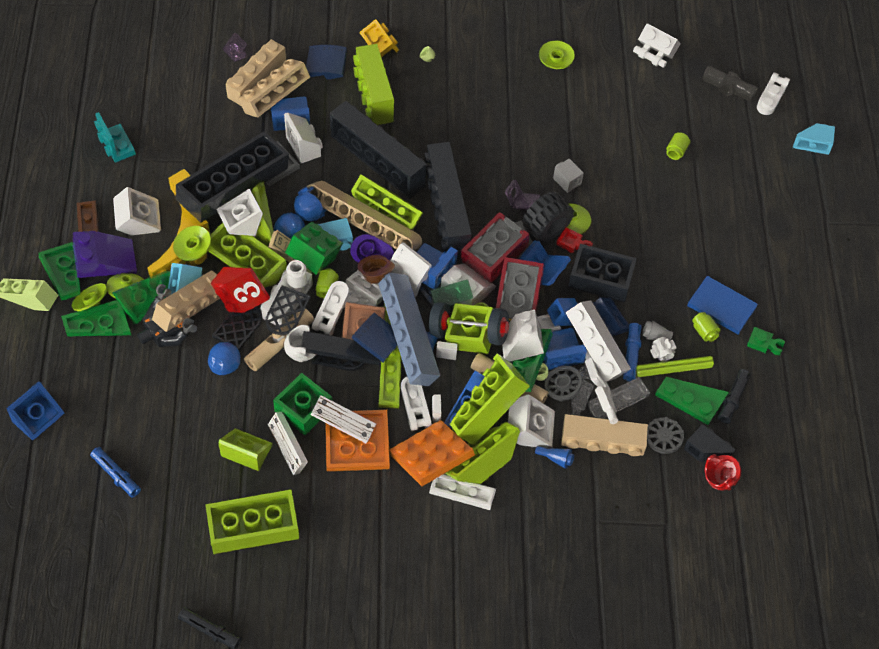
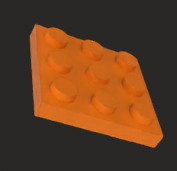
(431, 452)
(350, 454)

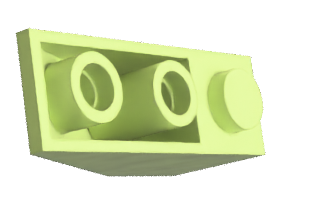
(28, 293)

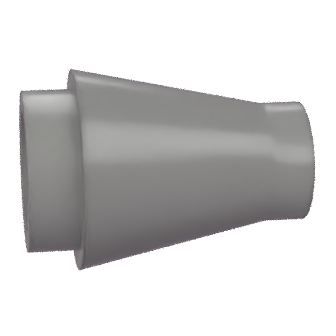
(654, 331)

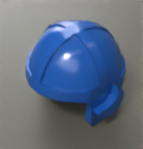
(308, 205)

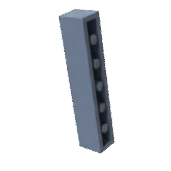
(409, 329)

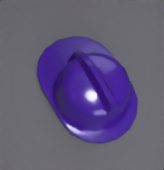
(369, 245)

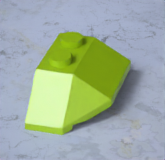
(386, 202)
(265, 227)
(490, 453)

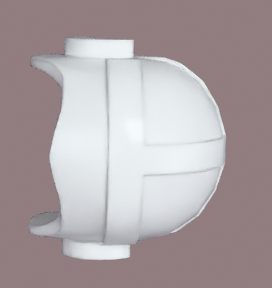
(293, 344)

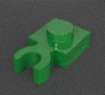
(762, 340)

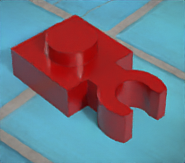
(571, 240)

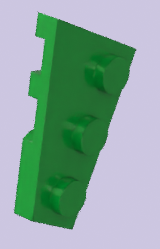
(61, 269)
(138, 296)
(99, 320)
(692, 398)

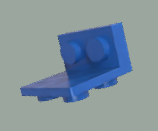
(295, 106)
(440, 263)
(553, 264)
(564, 350)

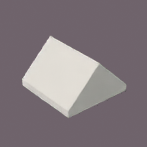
(241, 214)

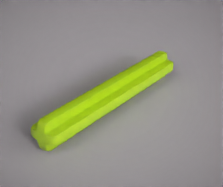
(674, 366)

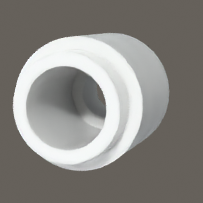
(296, 274)

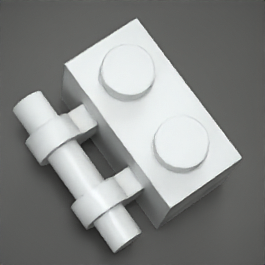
(658, 41)

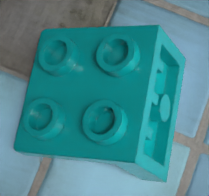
(115, 139)

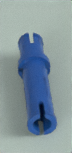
(633, 344)
(130, 487)

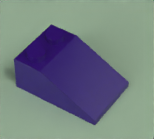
(102, 254)

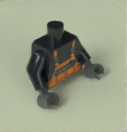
(153, 331)

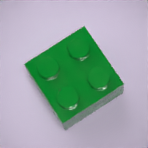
(314, 247)
(298, 402)

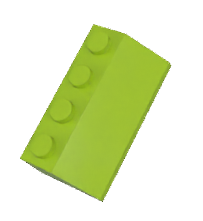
(247, 252)

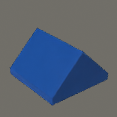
(34, 411)

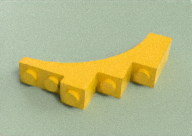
(187, 220)

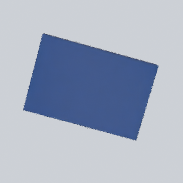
(722, 304)

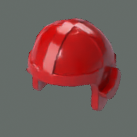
(722, 471)

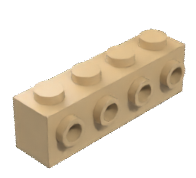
(260, 65)
(274, 87)
(185, 302)
(602, 435)

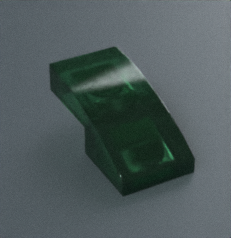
(453, 293)

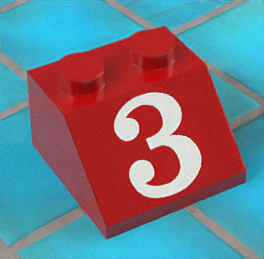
(239, 289)

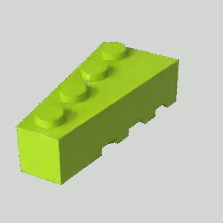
(489, 400)

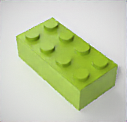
(374, 84)
(252, 521)

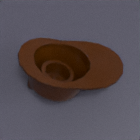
(375, 268)

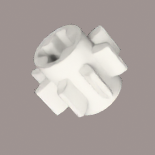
(663, 349)

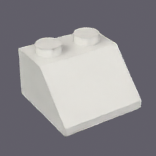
(302, 138)
(136, 212)
(479, 286)
(523, 337)
(534, 422)

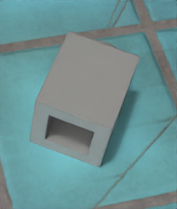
(568, 175)

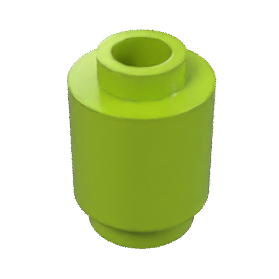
(677, 146)
(325, 280)
(706, 327)

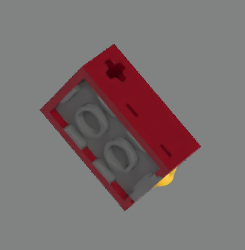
(493, 243)
(520, 286)

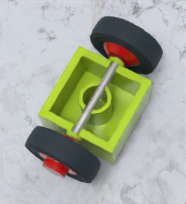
(469, 326)

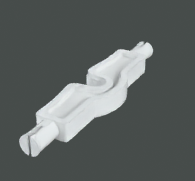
(602, 390)

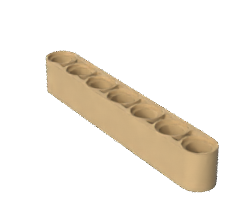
(371, 217)

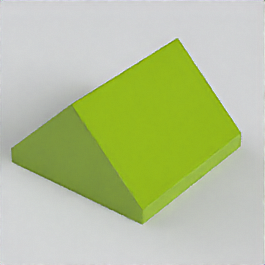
(244, 448)

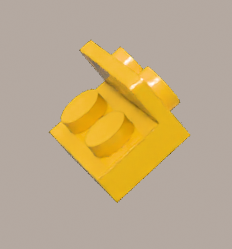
(377, 34)

